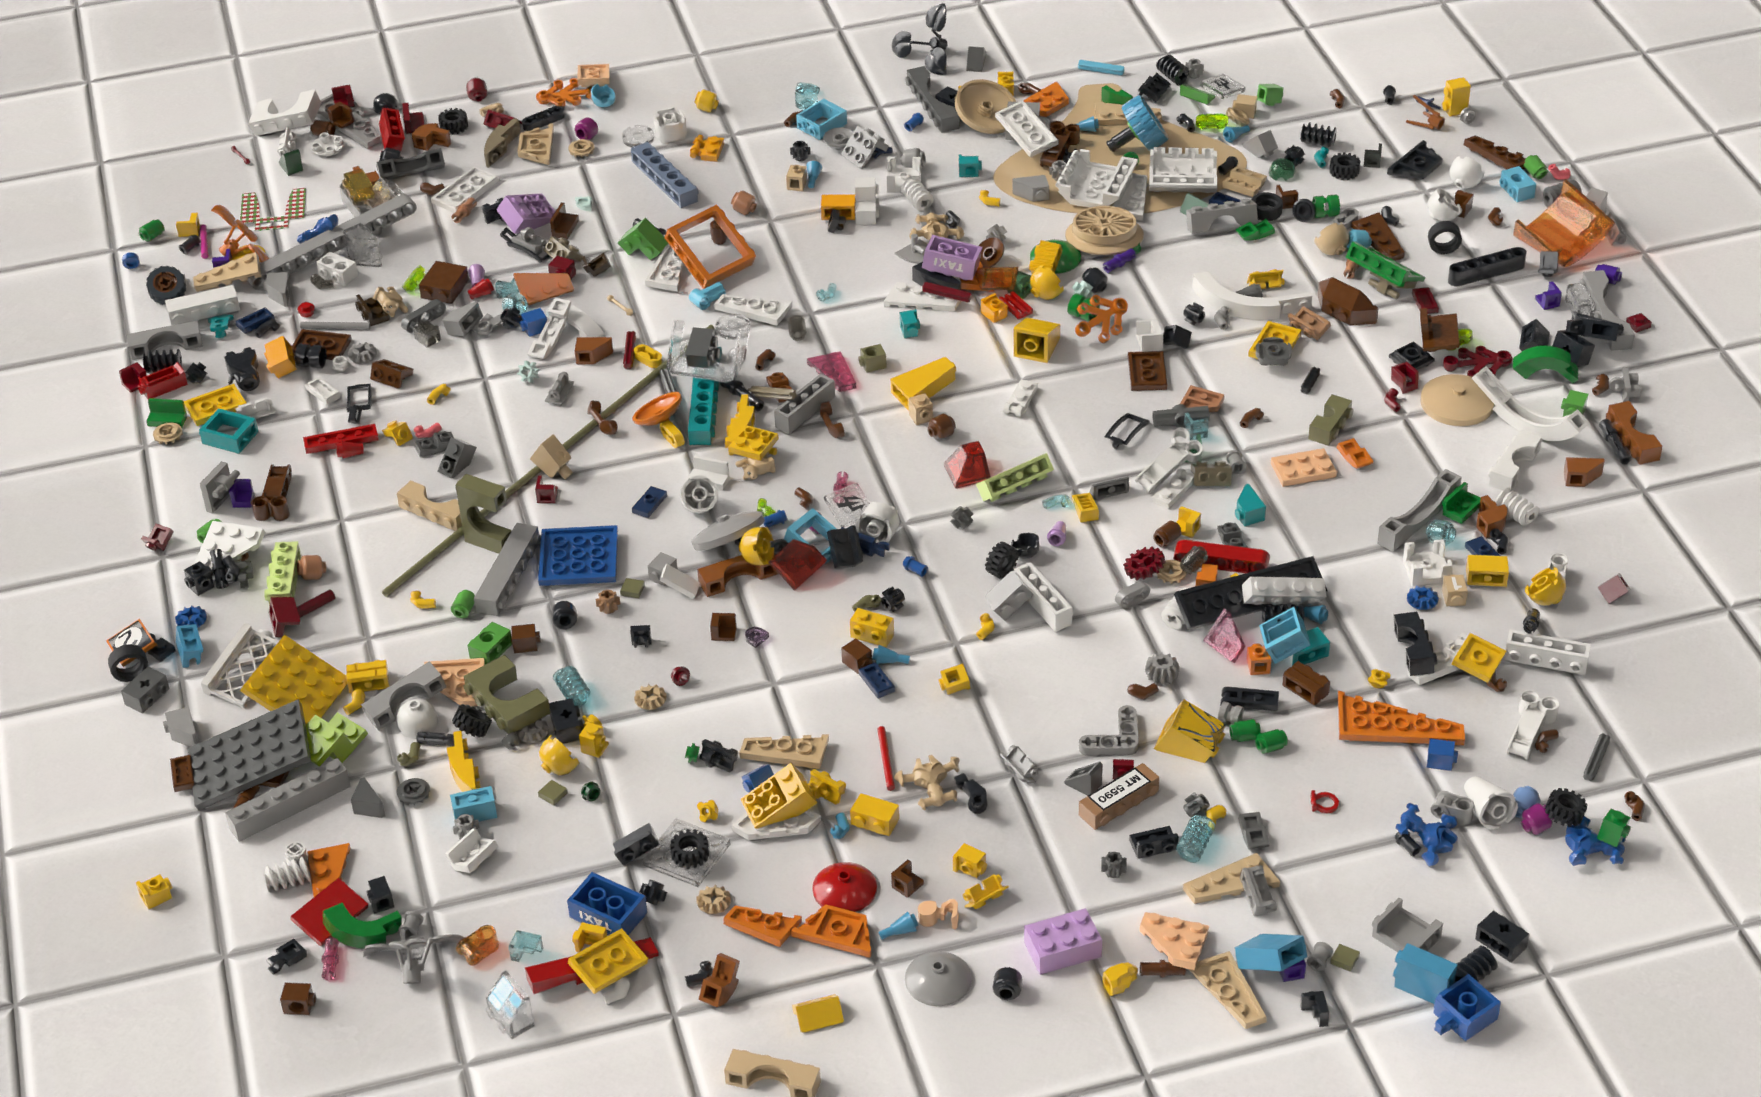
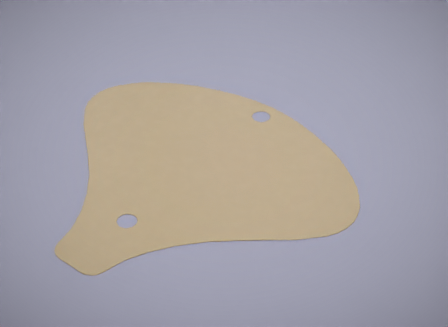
(1022, 165)

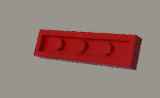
(328, 440)

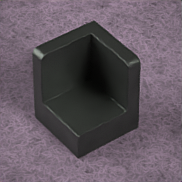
(1372, 158)

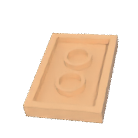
(593, 75)
(1303, 467)

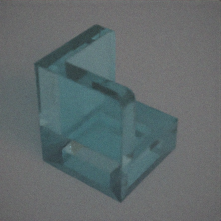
(805, 97)
(504, 288)
(1196, 427)
(524, 943)

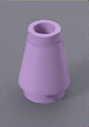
(476, 273)
(1057, 534)

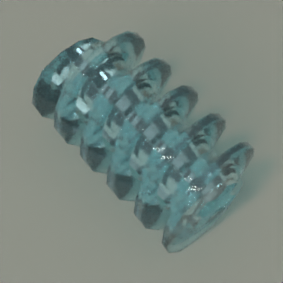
(572, 685)
(1195, 838)

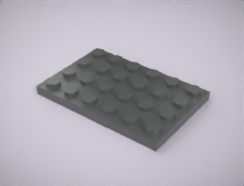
(249, 754)

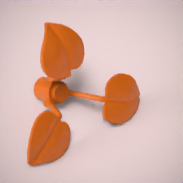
(233, 244)

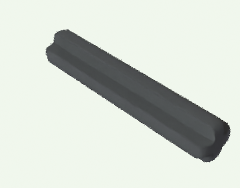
(667, 381)
(1596, 757)

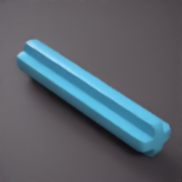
(1101, 67)

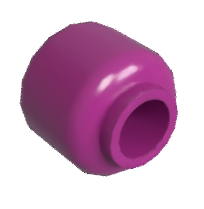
(586, 129)
(1536, 819)

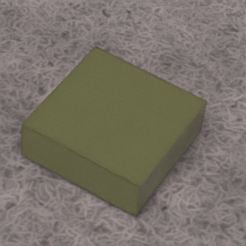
(632, 588)
(552, 792)
(1345, 957)

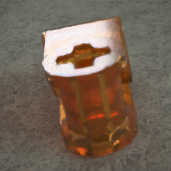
(479, 944)

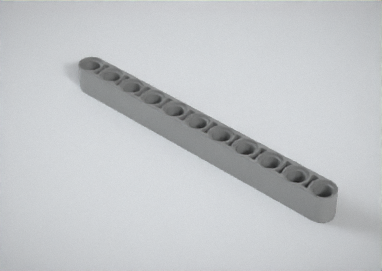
(334, 240)

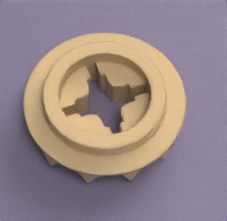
(1237, 116)
(581, 148)
(163, 431)
(1178, 573)
(653, 701)
(720, 903)

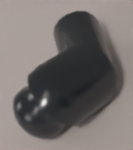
(1386, 213)
(263, 328)
(1500, 539)
(696, 979)

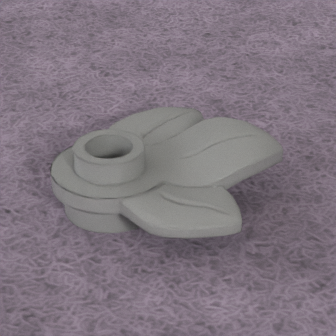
(487, 324)

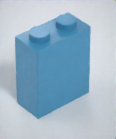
(1271, 952)
(1423, 973)

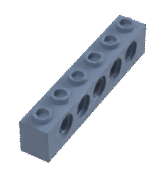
(664, 175)

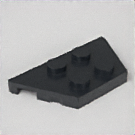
(1416, 163)

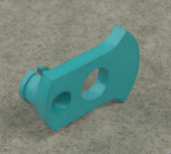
(220, 324)

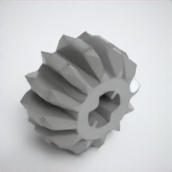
(1162, 668)

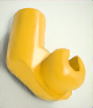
(435, 393)
(987, 626)
(1216, 813)

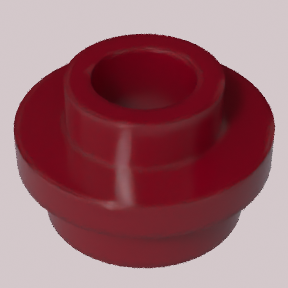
(680, 675)

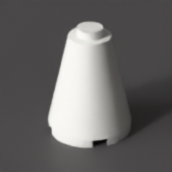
(1490, 802)

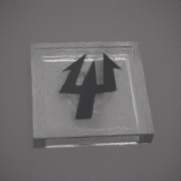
(1222, 86)
(847, 504)

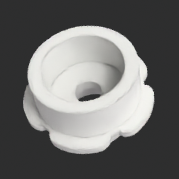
(340, 363)

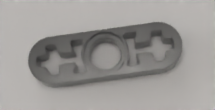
(433, 310)

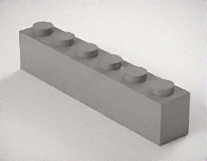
(507, 569)
(287, 799)

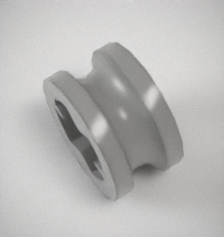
(1467, 115)

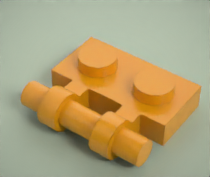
(707, 149)

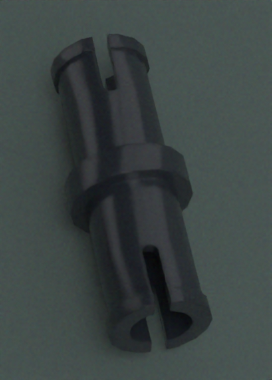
(219, 568)

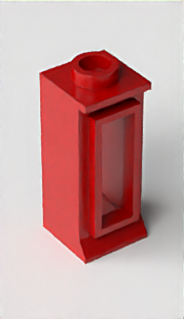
(162, 381)

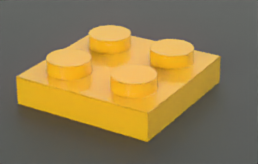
(1478, 657)

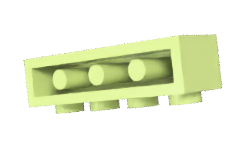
(1014, 477)
(283, 570)

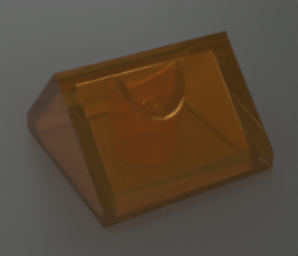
(997, 278)

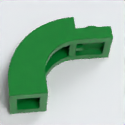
(1545, 357)
(357, 932)

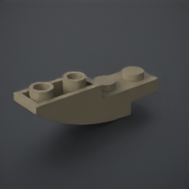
(499, 139)

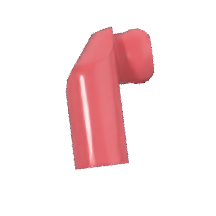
(1559, 174)
(427, 433)

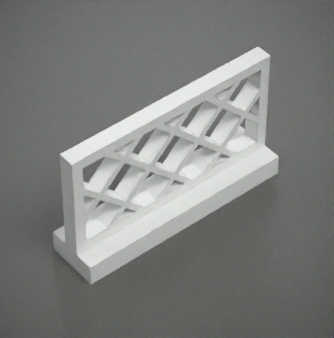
(228, 661)

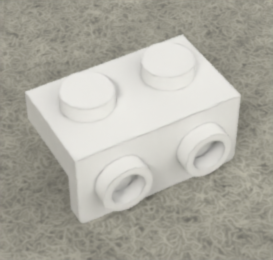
(470, 851)

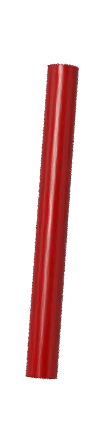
(886, 758)

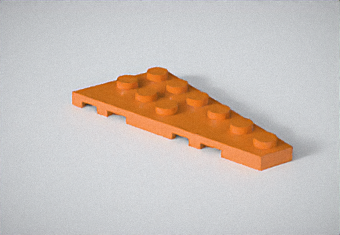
(1388, 723)

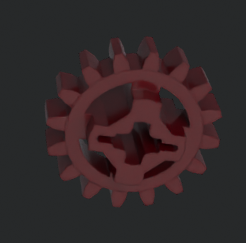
(1144, 563)

